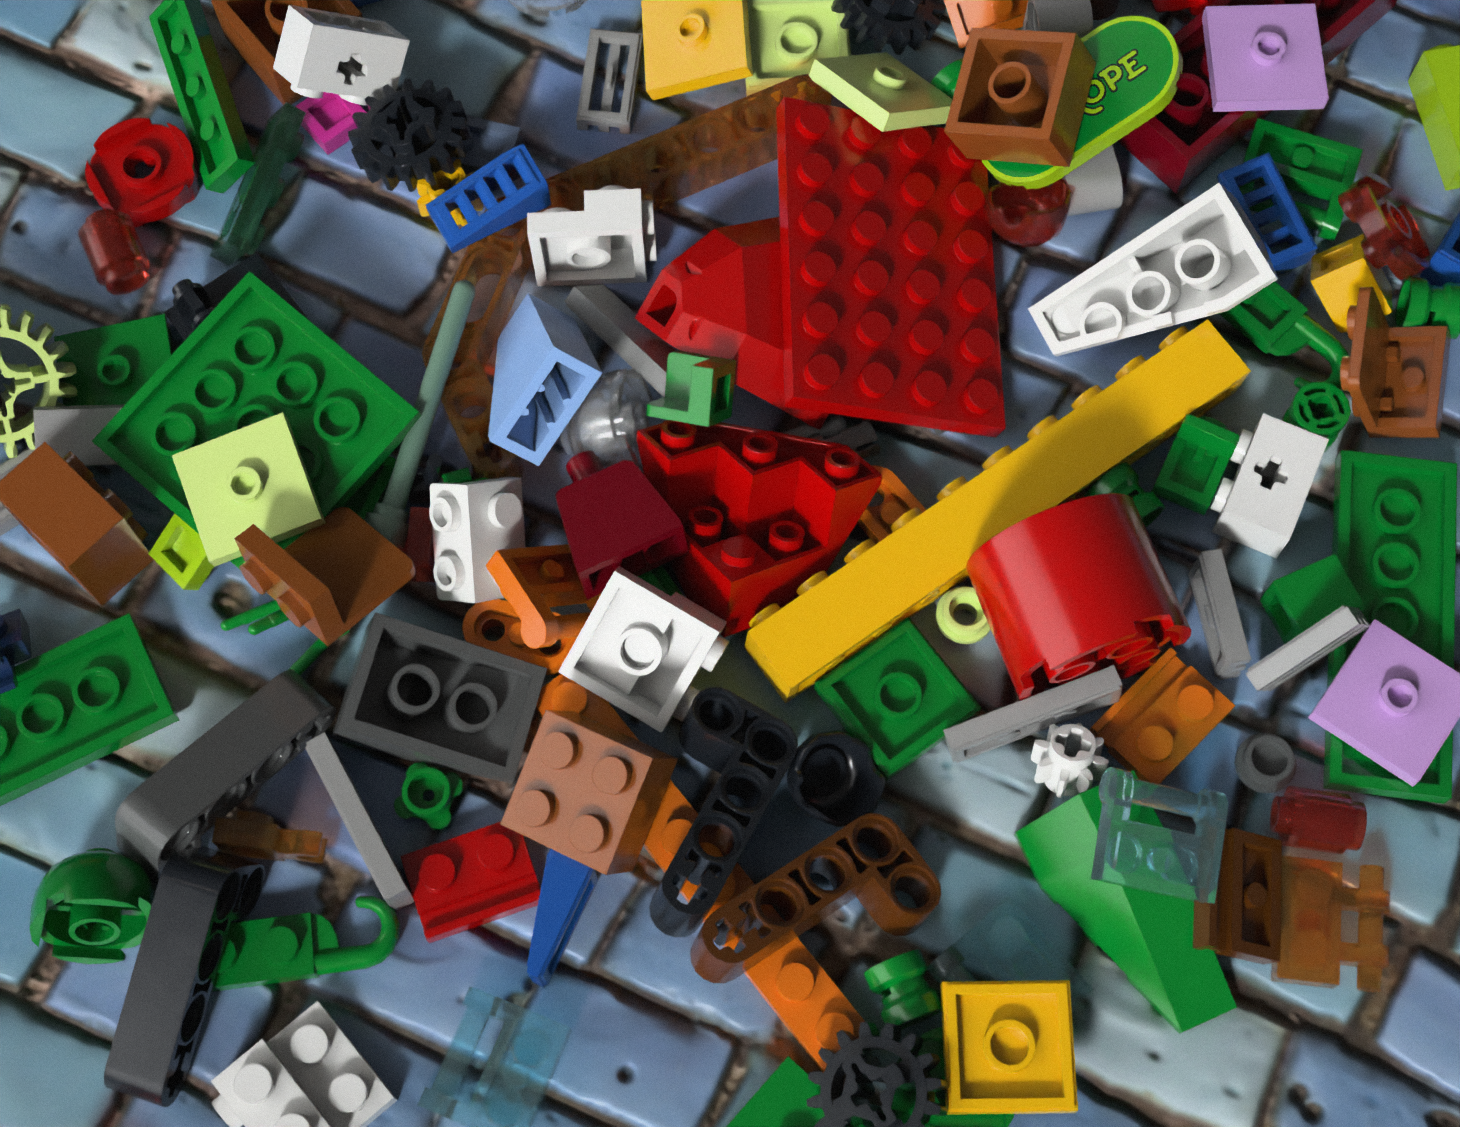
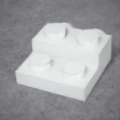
(594, 245)
(645, 649)
(302, 1079)

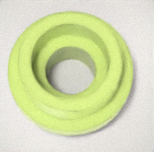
(956, 599)

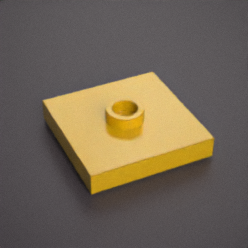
(694, 44)
(1008, 1047)

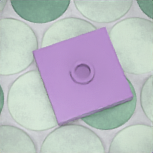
(1264, 57)
(1391, 703)

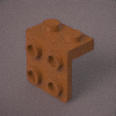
(1394, 372)
(327, 574)

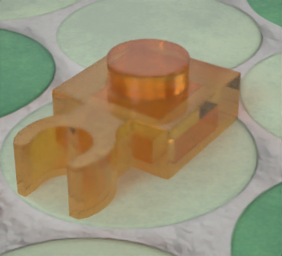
(257, 837)

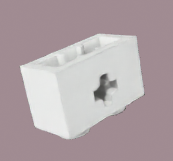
(339, 54)
(1262, 515)

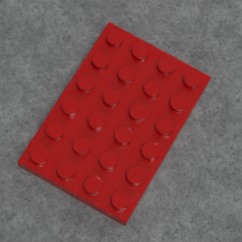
(886, 273)

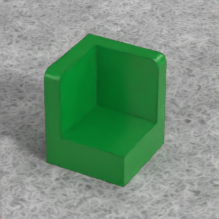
(696, 389)
(1308, 596)

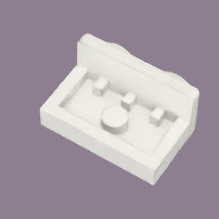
(467, 529)

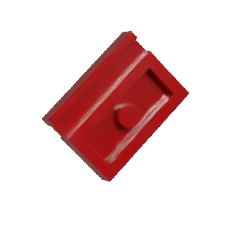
(471, 880)

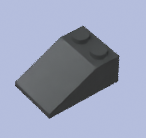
(438, 700)

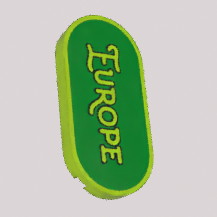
(1129, 86)

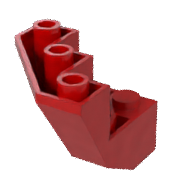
(728, 304)
(754, 510)

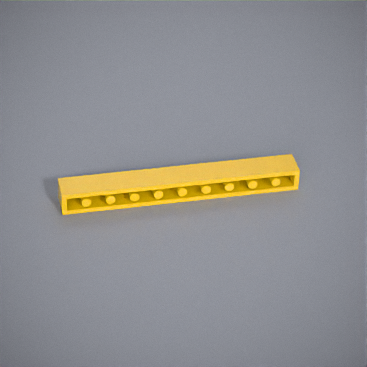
(931, 548)

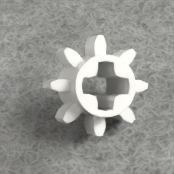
(1069, 759)

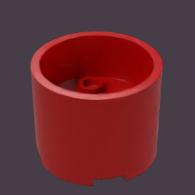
(1076, 594)

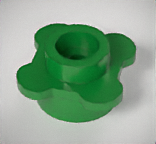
(423, 779)

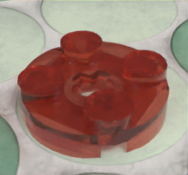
(1390, 230)

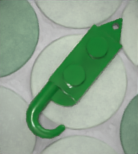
(1282, 327)
(299, 948)

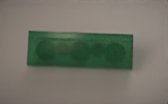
(260, 185)

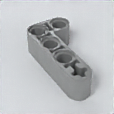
(1098, 181)

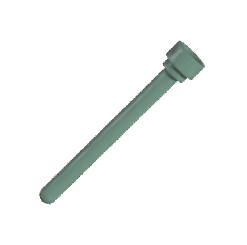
(389, 515)

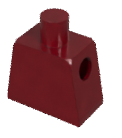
(616, 521)

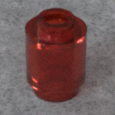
(115, 251)
(1318, 820)

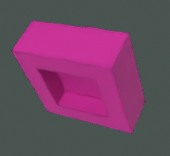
(329, 120)

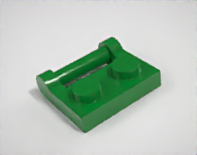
(1306, 166)

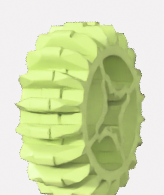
(26, 377)

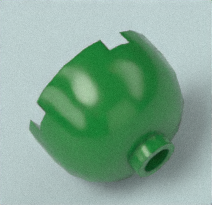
(92, 906)

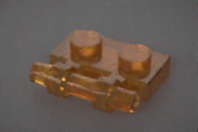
(1312, 925)

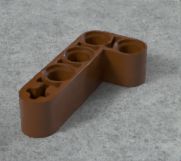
(806, 904)

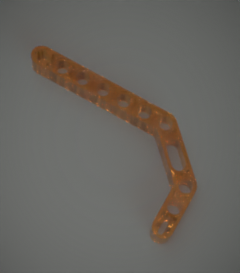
(629, 167)

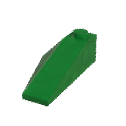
(1136, 928)

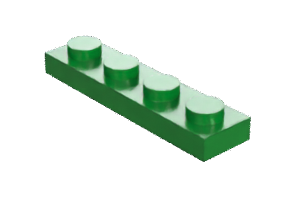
(202, 93)

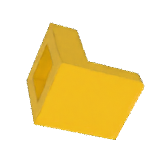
(1341, 273)

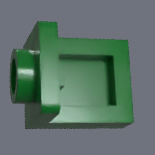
(1196, 463)

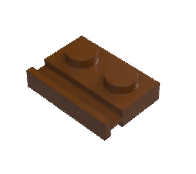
(1247, 901)

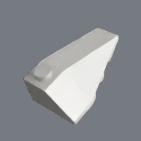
(1171, 274)

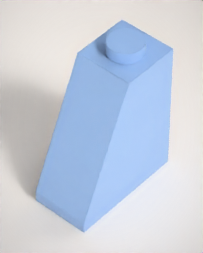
(538, 379)

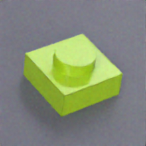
(182, 554)

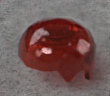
(1027, 215)

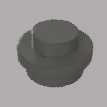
(1265, 763)

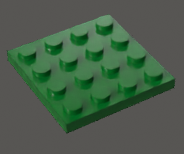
(246, 366)

